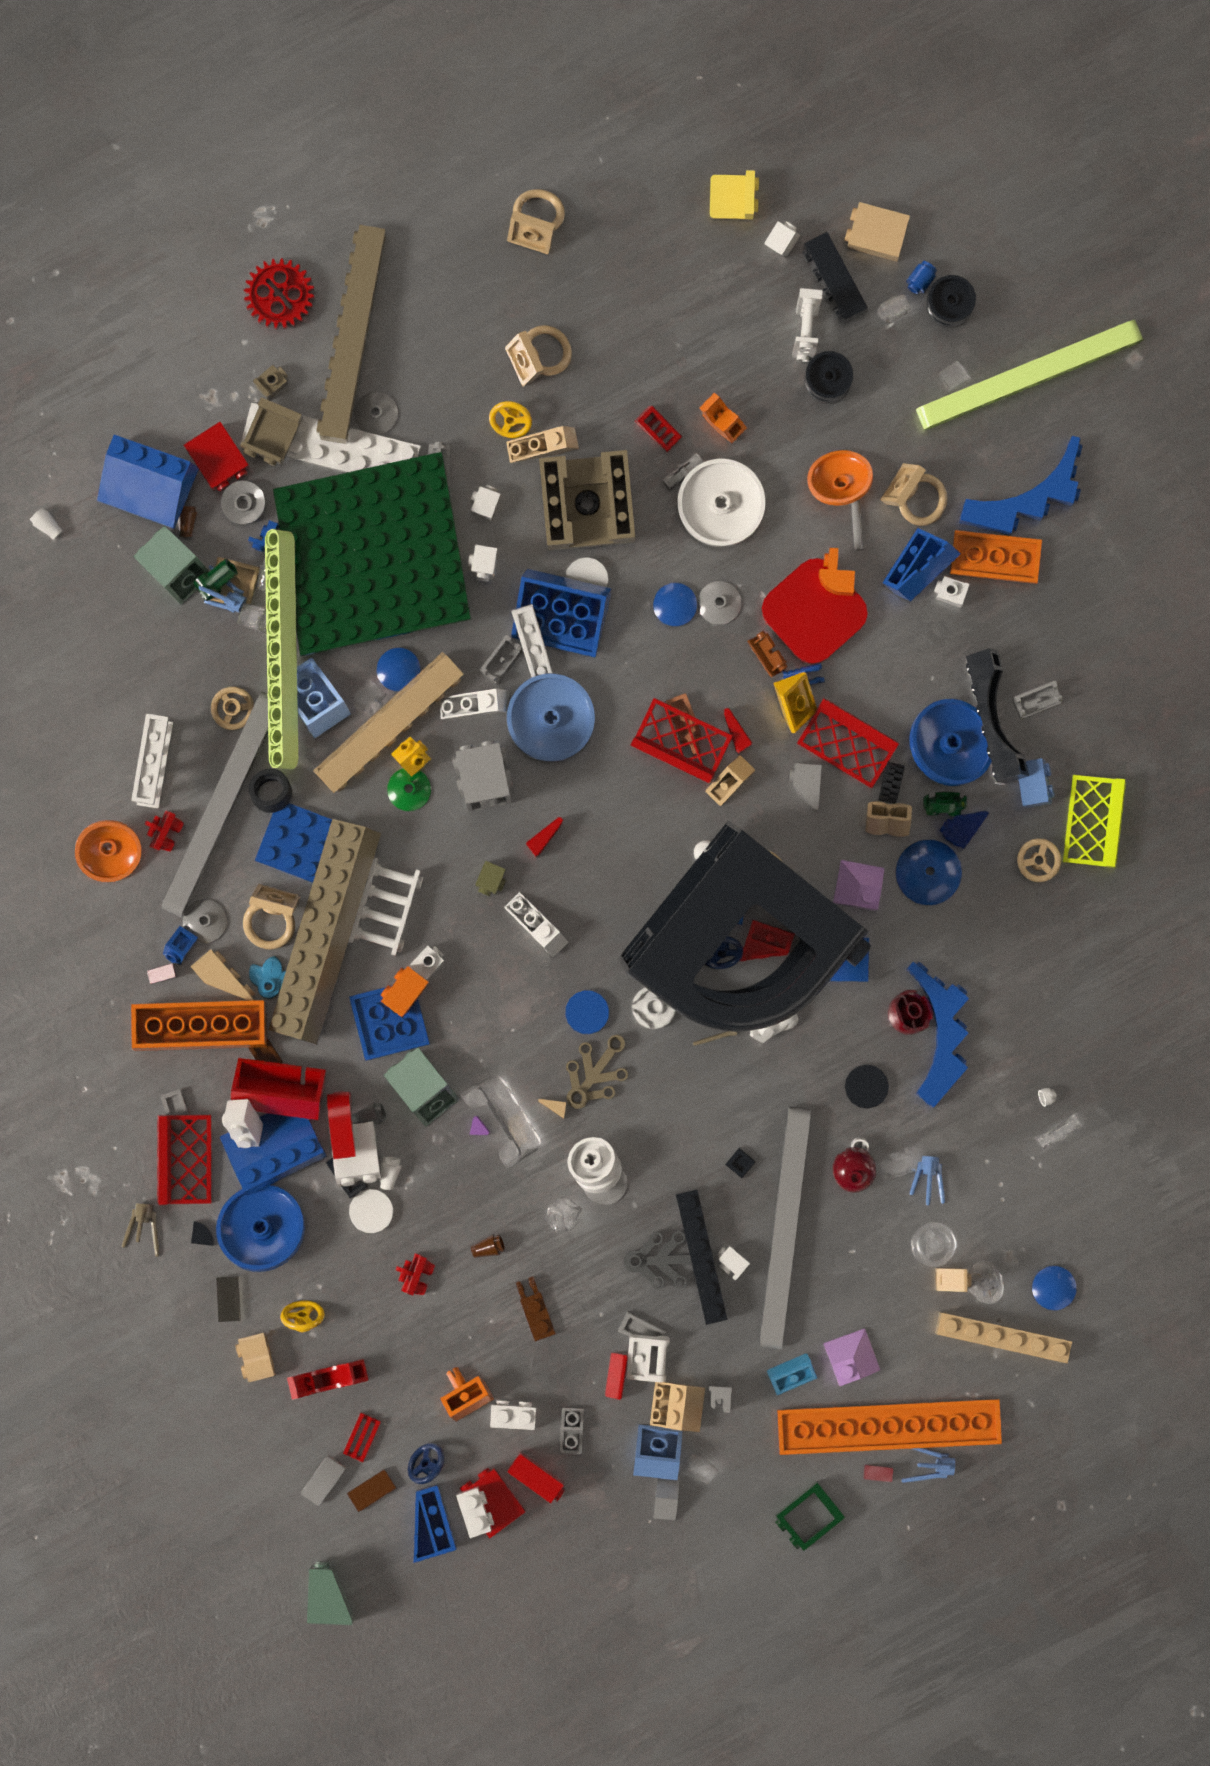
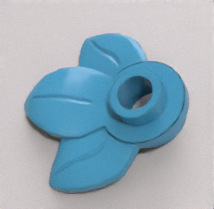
(269, 973)

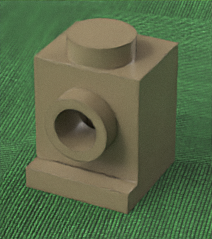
(268, 389)

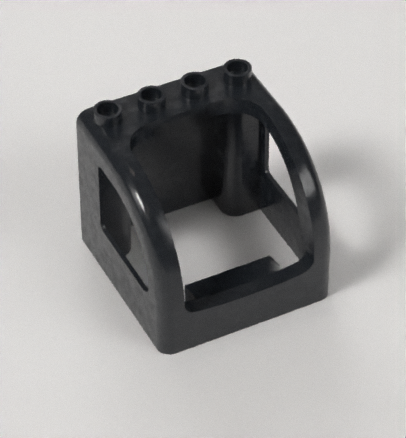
(706, 908)

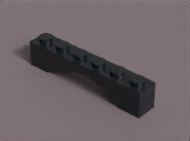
(986, 673)
(701, 1257)

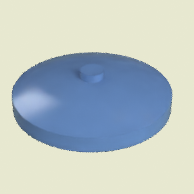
(550, 717)

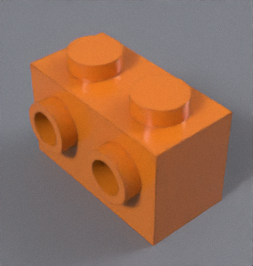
(404, 991)

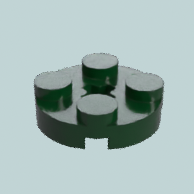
(944, 802)

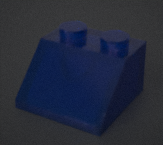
(961, 829)

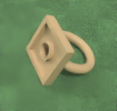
(531, 231)
(526, 357)
(904, 487)
(273, 902)

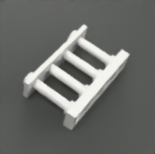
(807, 307)
(152, 761)
(364, 911)

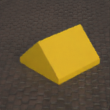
(795, 700)

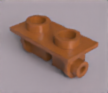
(772, 661)

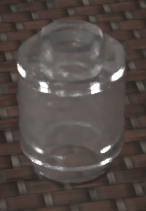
(893, 308)
(701, 1467)

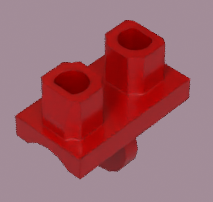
(159, 839)
(411, 1273)

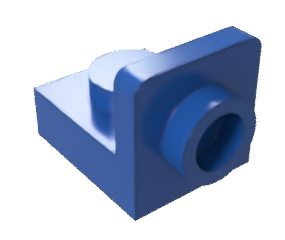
(258, 544)
(179, 945)

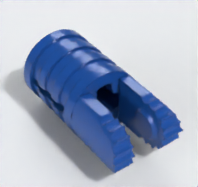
(812, 668)

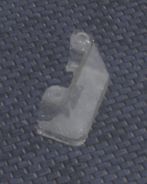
(508, 1112)

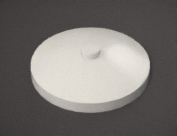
(721, 502)

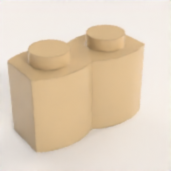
(889, 819)
(256, 1357)

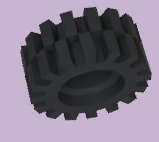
(891, 782)

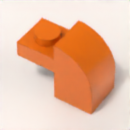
(722, 418)
(833, 580)

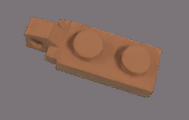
(682, 703)

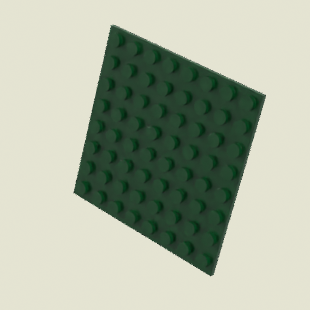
(373, 553)

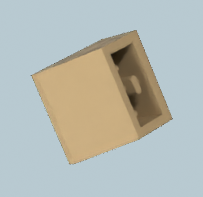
(677, 1406)

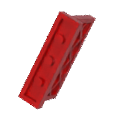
(859, 727)
(673, 758)
(164, 1159)

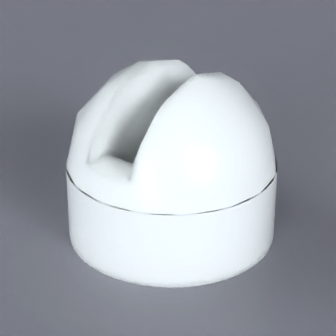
(1047, 1096)
(864, 1144)

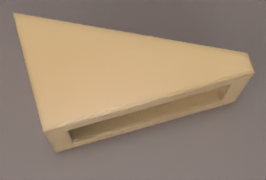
(556, 1106)

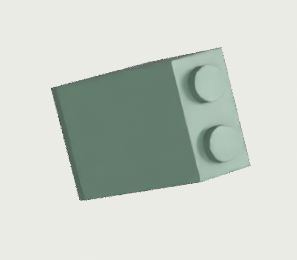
(171, 564)
(421, 1087)
(327, 1597)

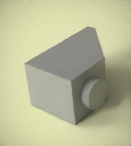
(806, 782)

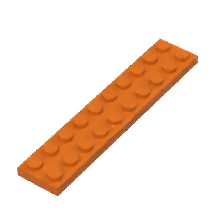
(889, 1426)

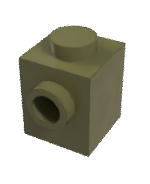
(491, 879)

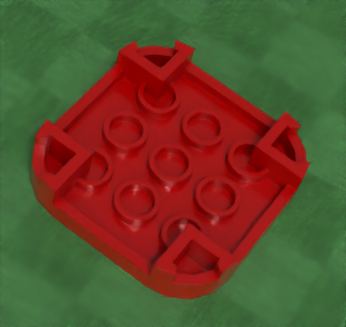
(809, 616)

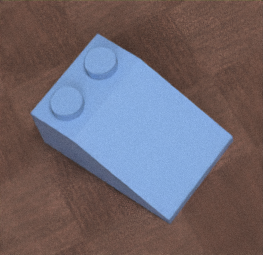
(317, 699)

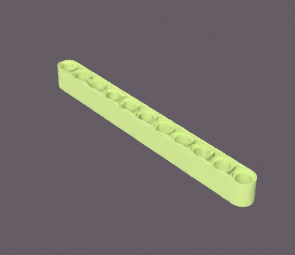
(1029, 374)
(281, 649)

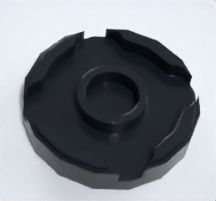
(866, 1086)

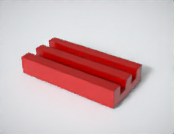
(354, 1454)

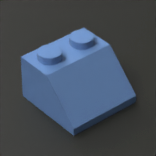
(657, 1452)

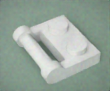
(639, 1358)

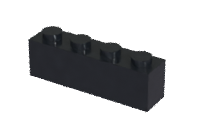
(835, 277)

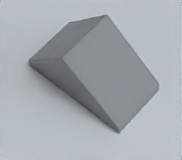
(666, 1499)

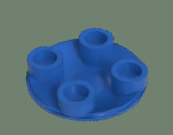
(675, 604)
(397, 668)
(1054, 1288)

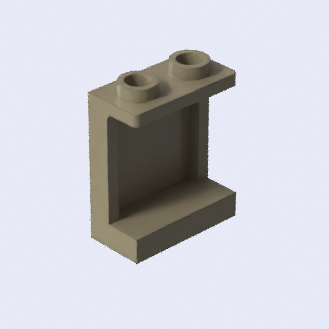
(271, 432)

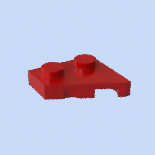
(766, 941)

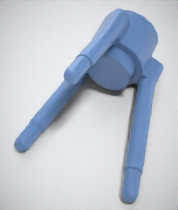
(233, 601)
(930, 1166)
(944, 1466)

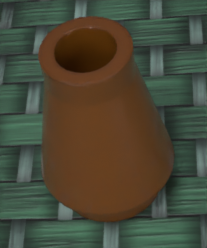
(187, 521)
(490, 1246)

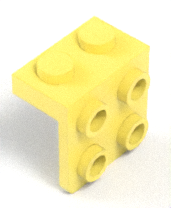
(733, 196)

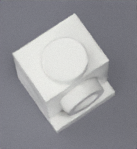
(957, 597)
(731, 1261)

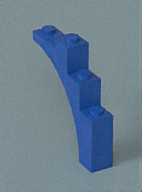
(1057, 488)
(949, 1033)

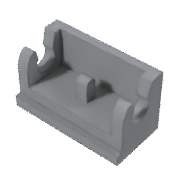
(501, 660)
(1037, 700)
(720, 1392)

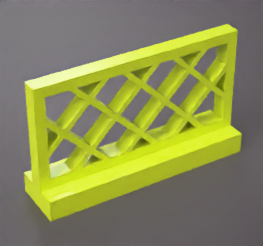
(1113, 824)

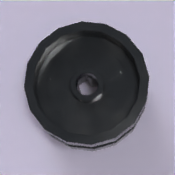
(949, 314)
(827, 390)

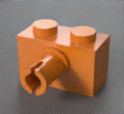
(466, 1396)

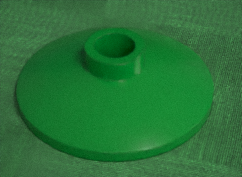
(413, 800)

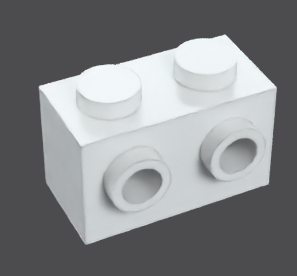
(483, 563)
(242, 1123)
(513, 1416)
(474, 1511)

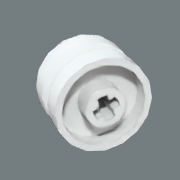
(594, 1165)

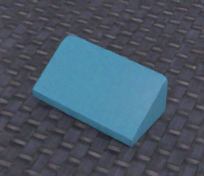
(792, 1374)

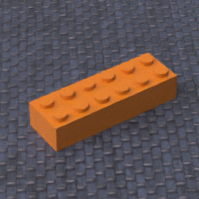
(199, 1025)

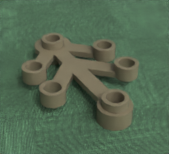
(593, 1074)

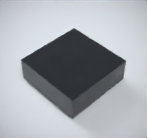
(740, 1163)

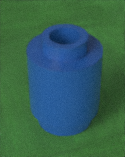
(921, 277)

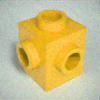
(411, 755)

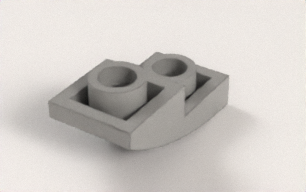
(571, 1431)
(323, 1480)

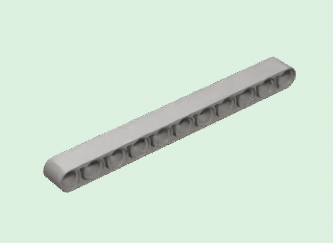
(218, 809)
(785, 1227)

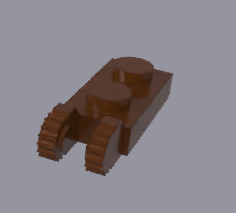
(536, 1312)

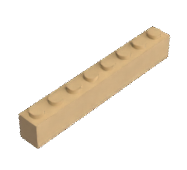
(388, 723)

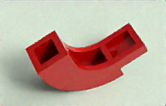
(341, 1124)
(327, 1379)

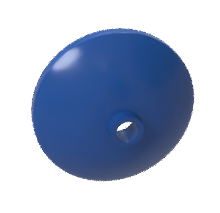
(926, 888)

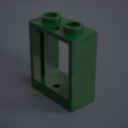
(828, 1503)

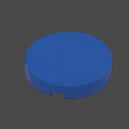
(587, 1012)

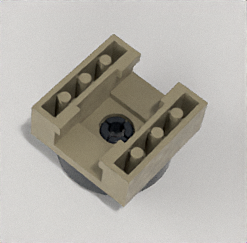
(599, 479)

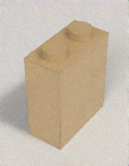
(877, 231)

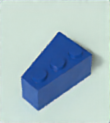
(919, 564)
(432, 1526)

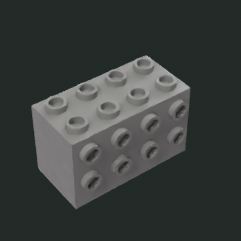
(483, 775)

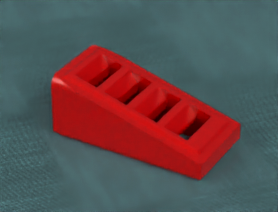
(650, 410)
(740, 738)
(541, 840)

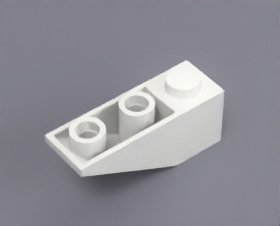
(475, 704)
(536, 924)

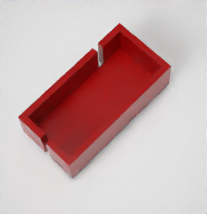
(278, 1088)

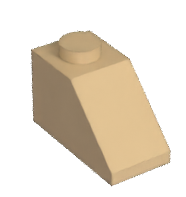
(730, 780)

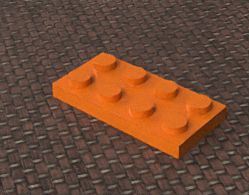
(996, 557)

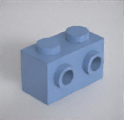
(1036, 788)

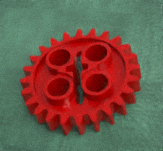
(294, 282)

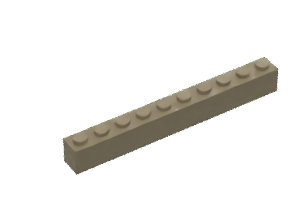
(352, 334)

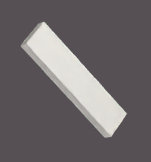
(531, 640)

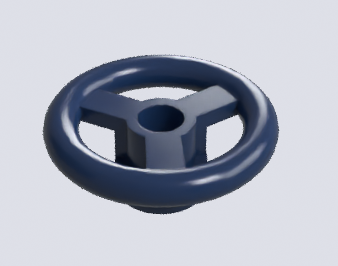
(724, 951)
(428, 1465)

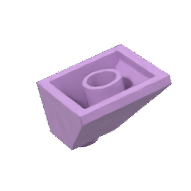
(859, 885)
(851, 1357)

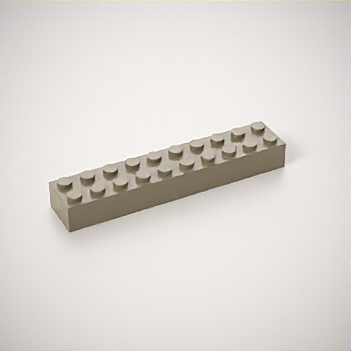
(324, 931)

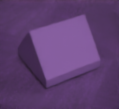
(478, 1127)

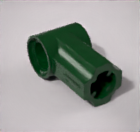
(216, 578)

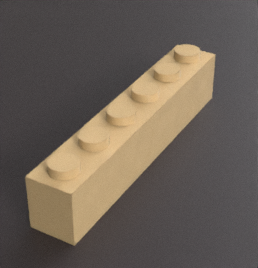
(1003, 1337)

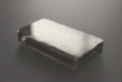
(228, 1299)

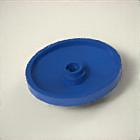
(949, 743)
(260, 1229)

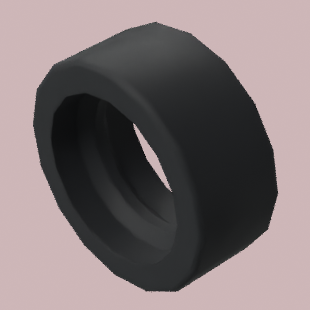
(265, 776)

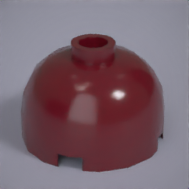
(910, 1012)
(854, 1169)

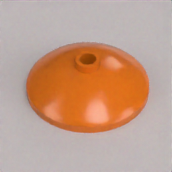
(838, 470)
(110, 862)

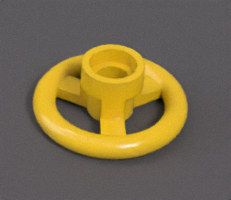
(512, 414)
(302, 1318)

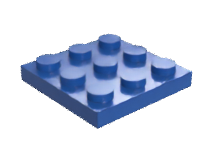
(294, 841)
(383, 1030)

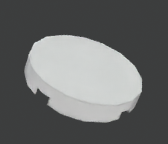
(588, 571)
(651, 1010)
(371, 1211)

